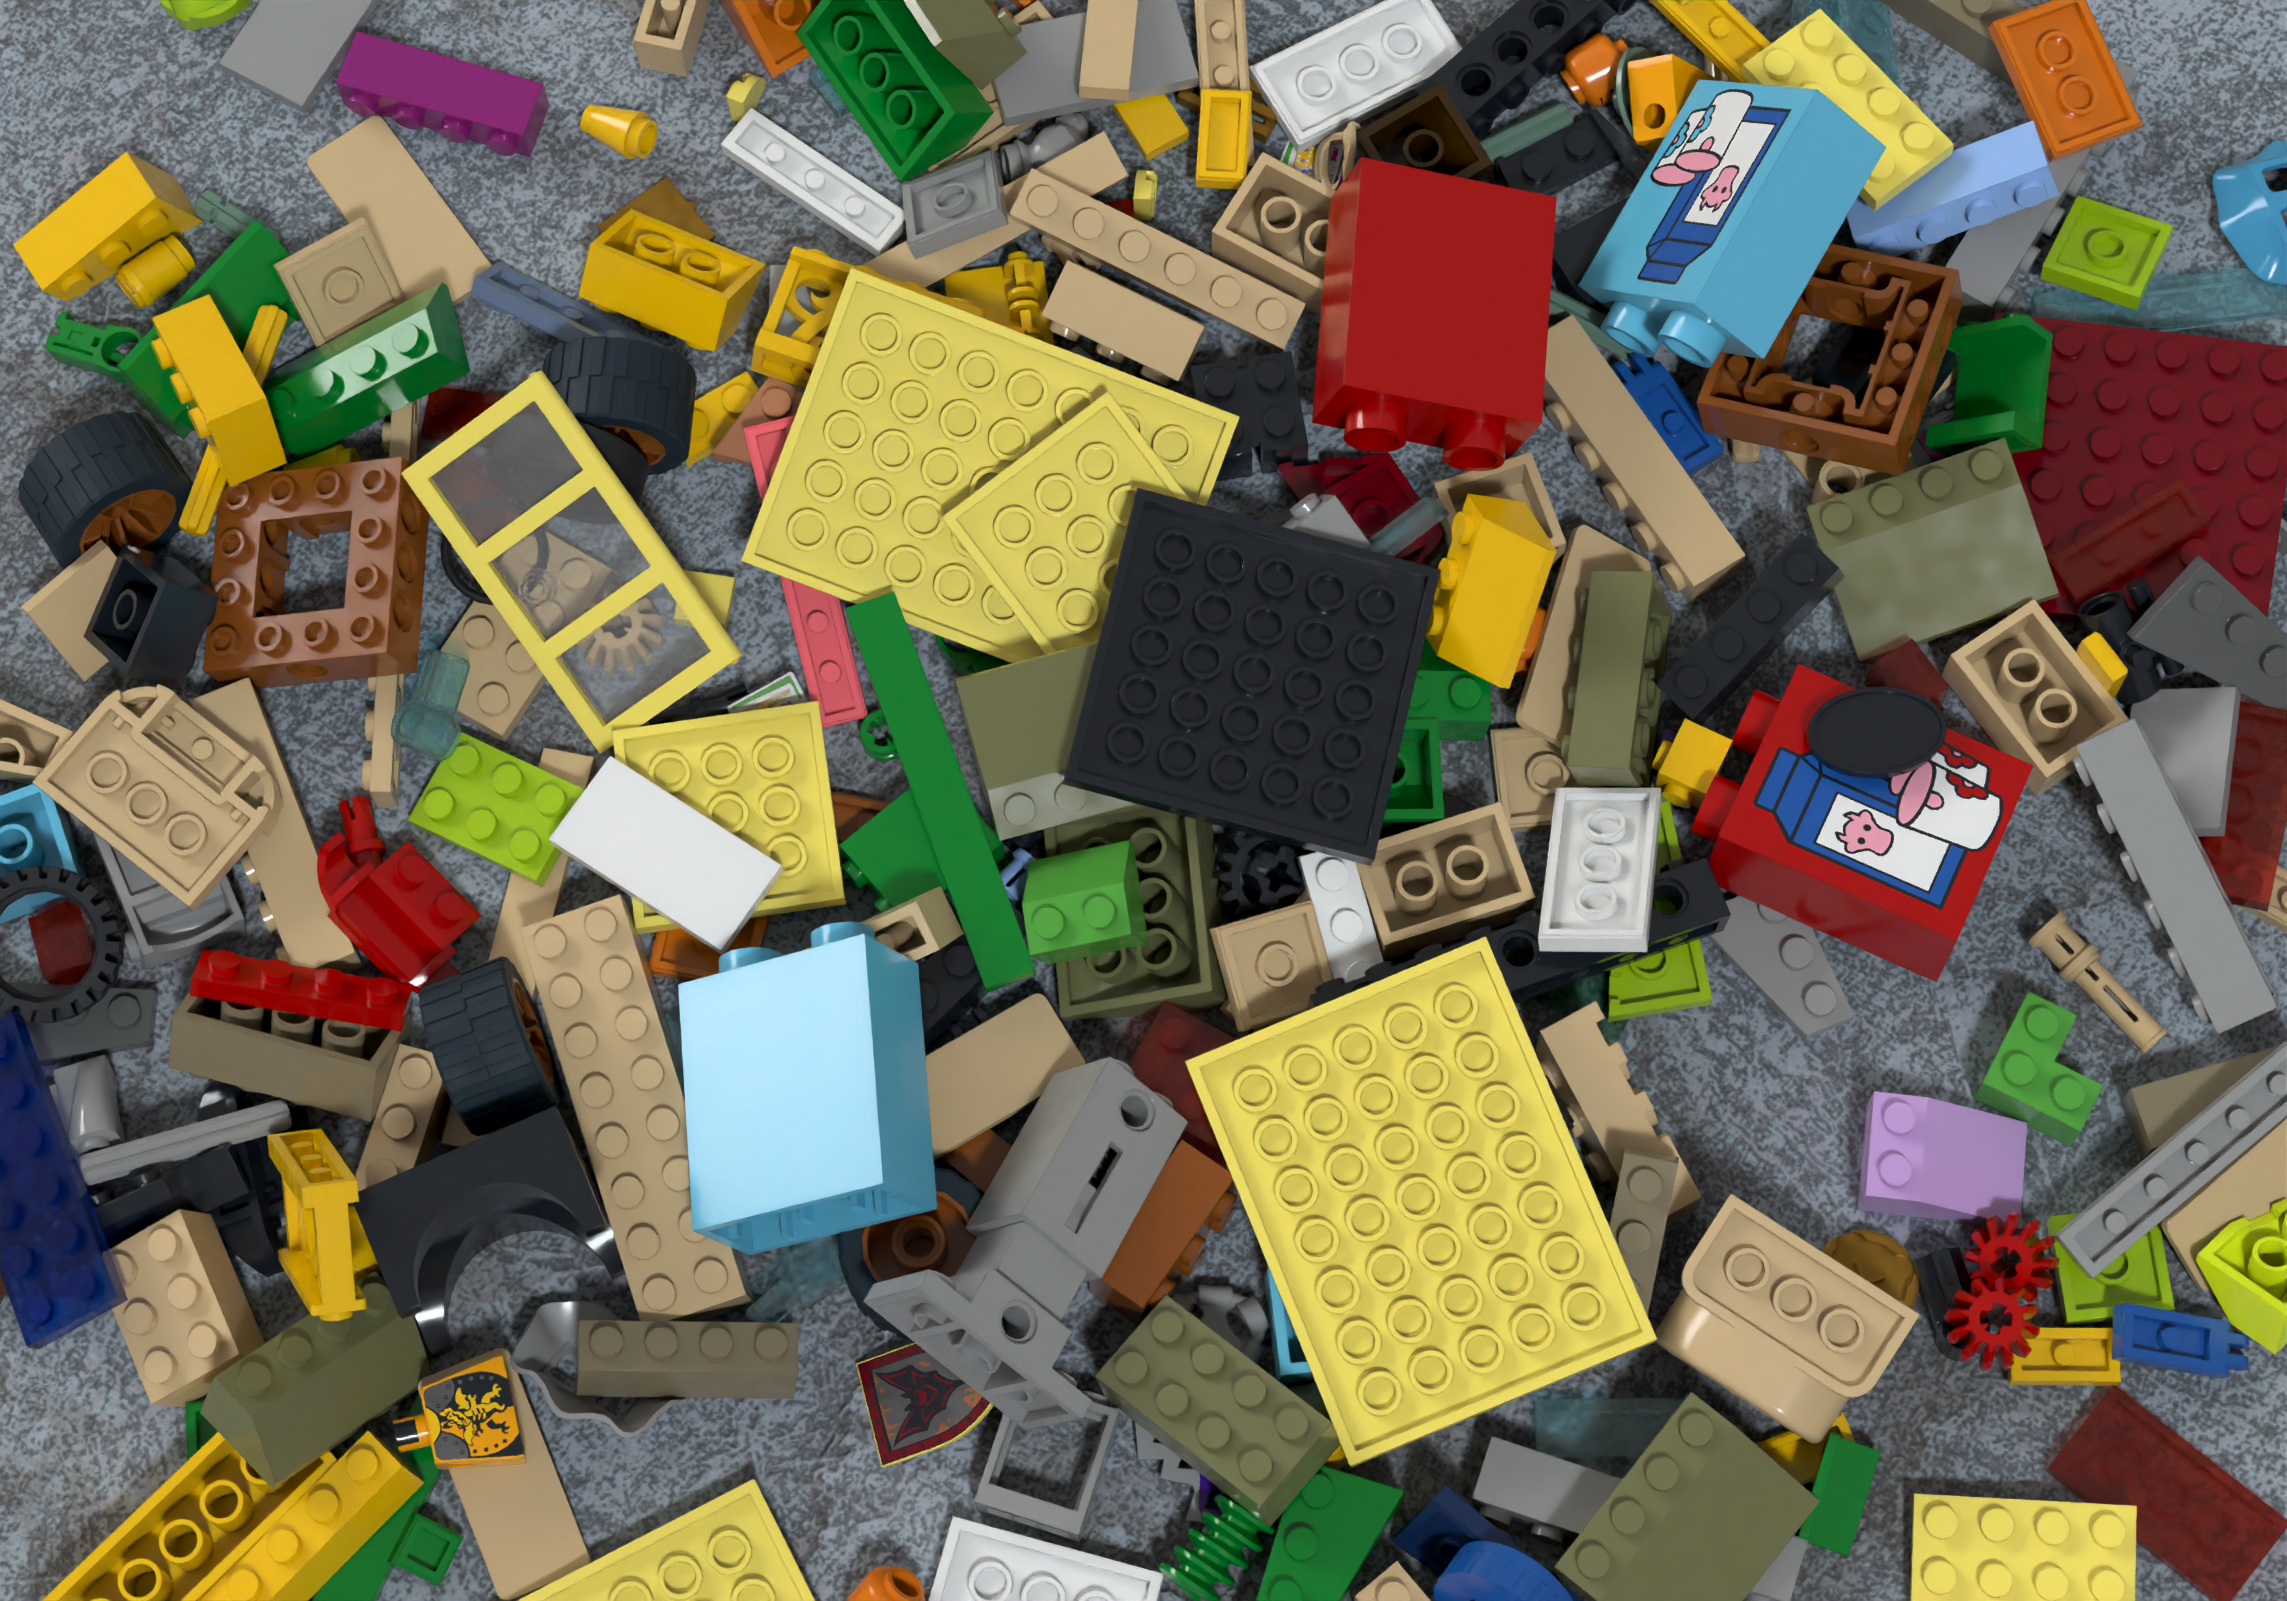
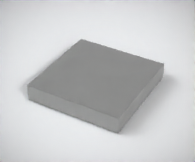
(954, 204)

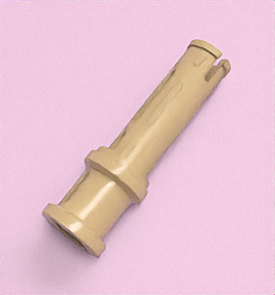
(2084, 957)

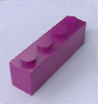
(442, 95)

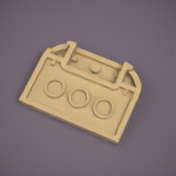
(164, 789)

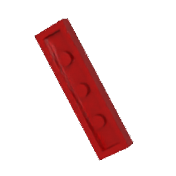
(301, 990)

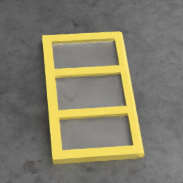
(571, 561)

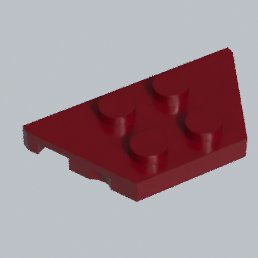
(1371, 493)

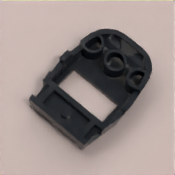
(1561, 162)

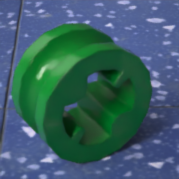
(879, 753)

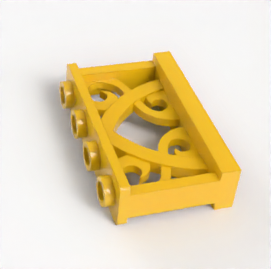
(795, 357)
(317, 1223)

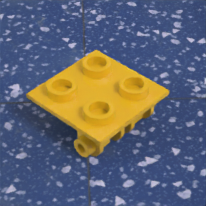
(1007, 293)

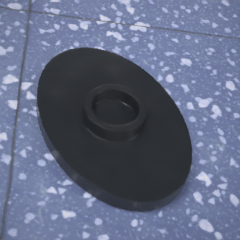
(1876, 732)

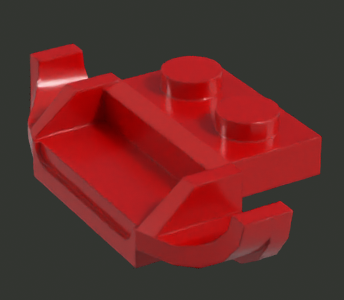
(397, 913)

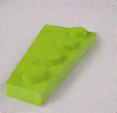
(1670, 978)

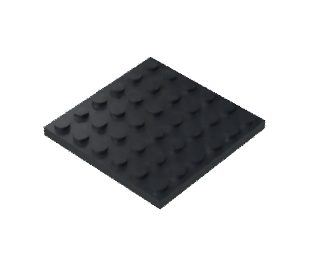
(1252, 677)

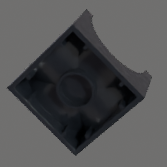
(454, 1206)

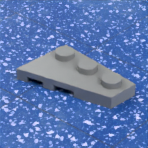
(1784, 966)

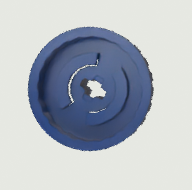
(1496, 1574)

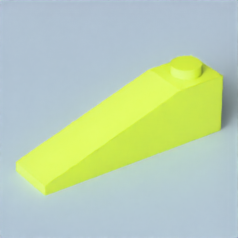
(2250, 1275)

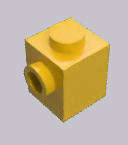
(1690, 764)

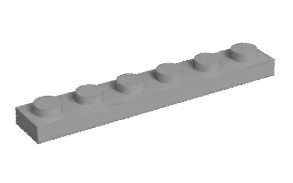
(2178, 1167)

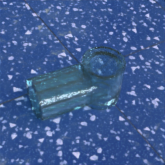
(429, 720)

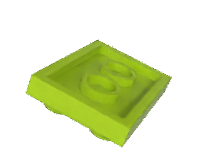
(496, 808)

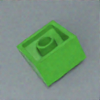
(1084, 904)

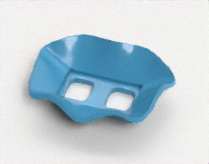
(2253, 212)

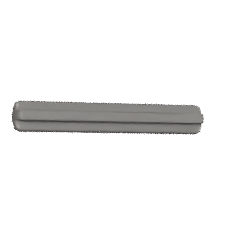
(184, 1142)

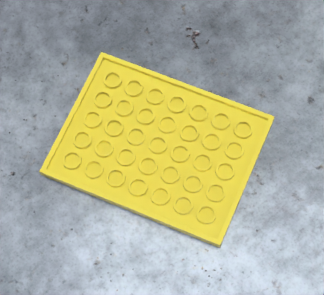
(914, 418)
(1420, 1202)

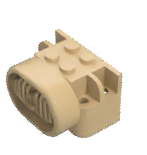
(1781, 1321)

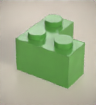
(2028, 1081)

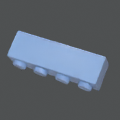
(1959, 194)

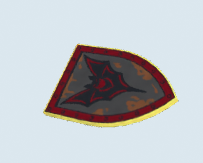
(916, 1404)

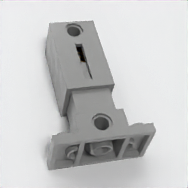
(1039, 1235)

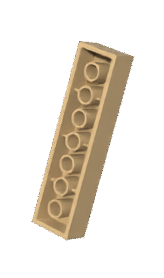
(631, 1108)

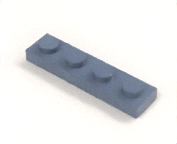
(545, 308)

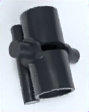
(2112, 618)

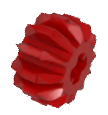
(2005, 1239)
(1973, 1310)

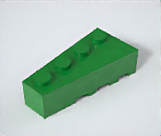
(1327, 1537)

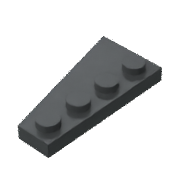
(2218, 634)
(114, 1024)

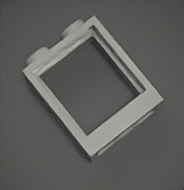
(1036, 1512)

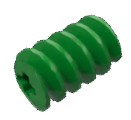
(1216, 1550)

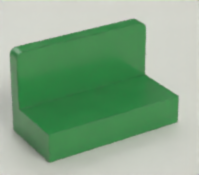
(1842, 1489)

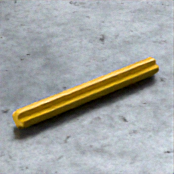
(210, 479)

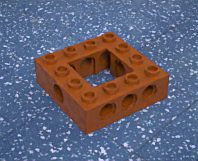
(1867, 289)
(384, 581)

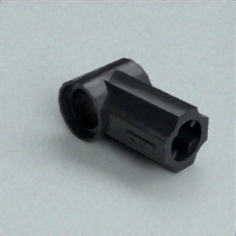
(1940, 1277)

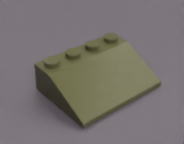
(1933, 550)
(1021, 740)
(1179, 908)
(1689, 1518)

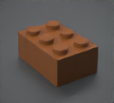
(1167, 1233)

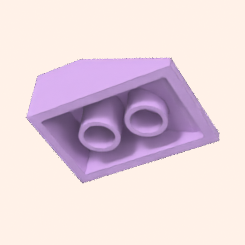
(1940, 1160)

